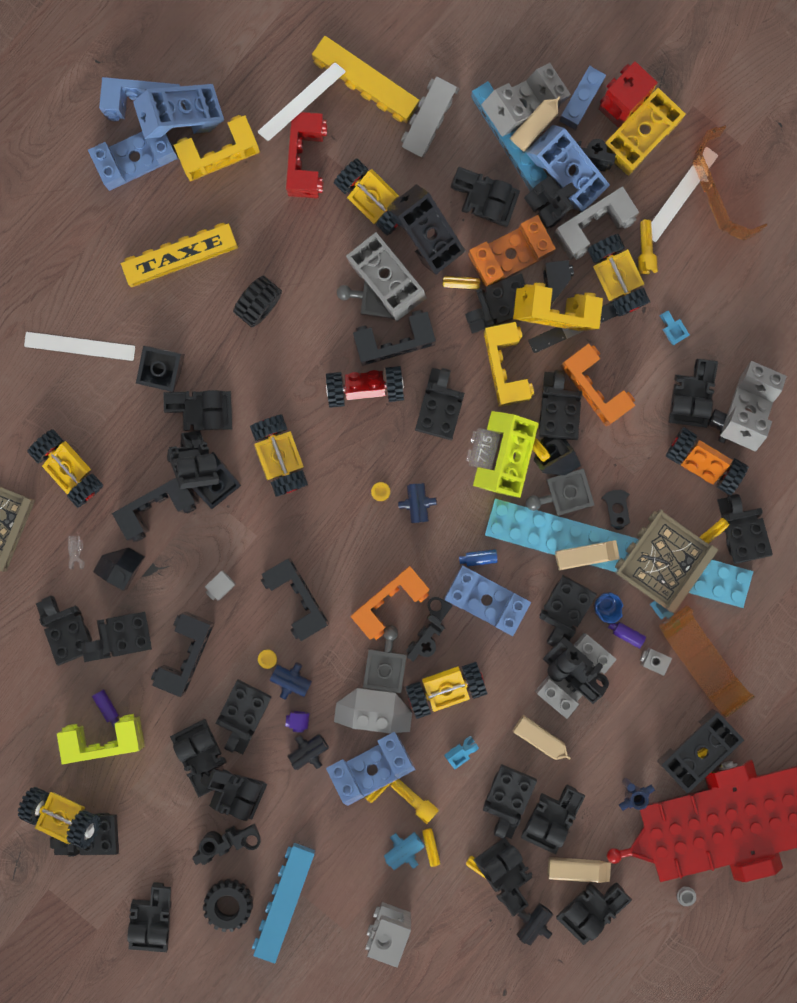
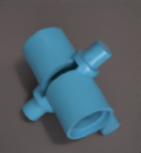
(404, 851)

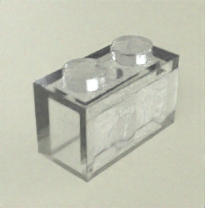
(483, 449)

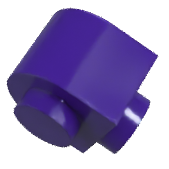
(297, 721)

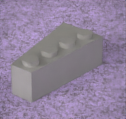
(429, 116)

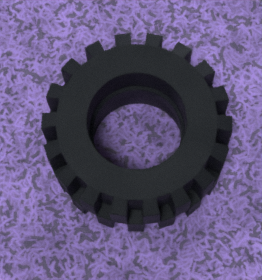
(257, 301)
(223, 920)

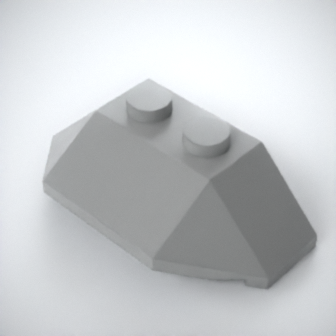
(373, 711)

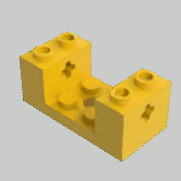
(630, 144)
(196, 167)
(534, 304)
(502, 337)

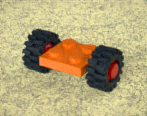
(706, 462)

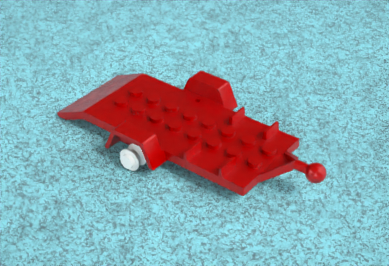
(734, 823)

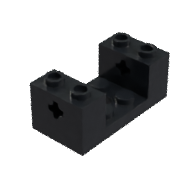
(417, 215)
(422, 338)
(132, 523)
(311, 622)
(173, 680)
(714, 735)

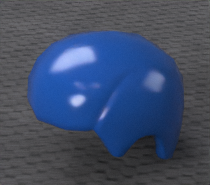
(608, 607)

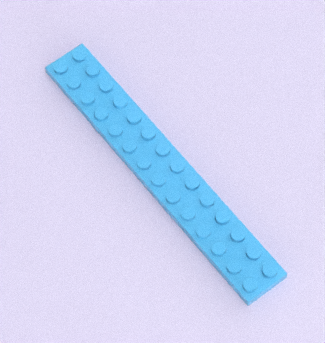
(555, 533)

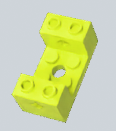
(509, 472)
(73, 743)

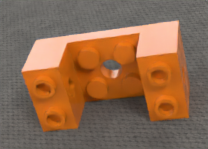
(528, 241)
(608, 411)
(365, 616)

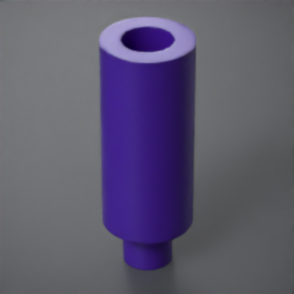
(627, 634)
(106, 707)

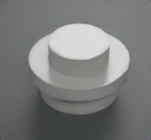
(686, 896)

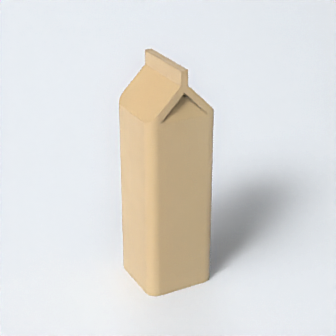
(535, 124)
(587, 555)
(540, 738)
(578, 870)

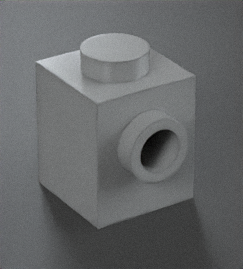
(219, 586)
(655, 661)

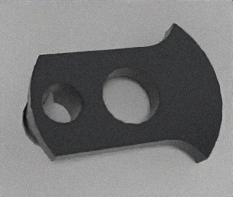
(617, 497)

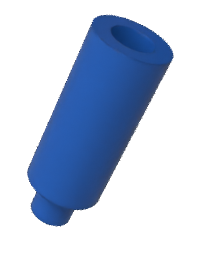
(479, 558)

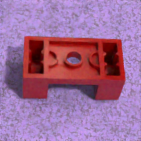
(627, 93)
(306, 128)

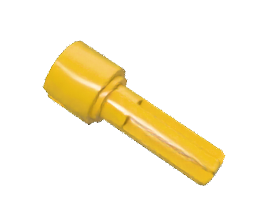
(647, 260)
(424, 809)

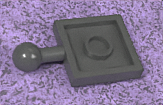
(370, 301)
(567, 493)
(384, 668)

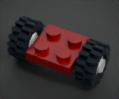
(364, 386)

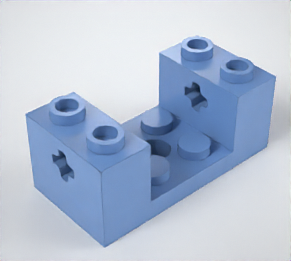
(115, 94)
(162, 109)
(556, 153)
(115, 164)
(505, 609)
(352, 777)

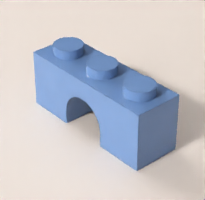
(582, 97)

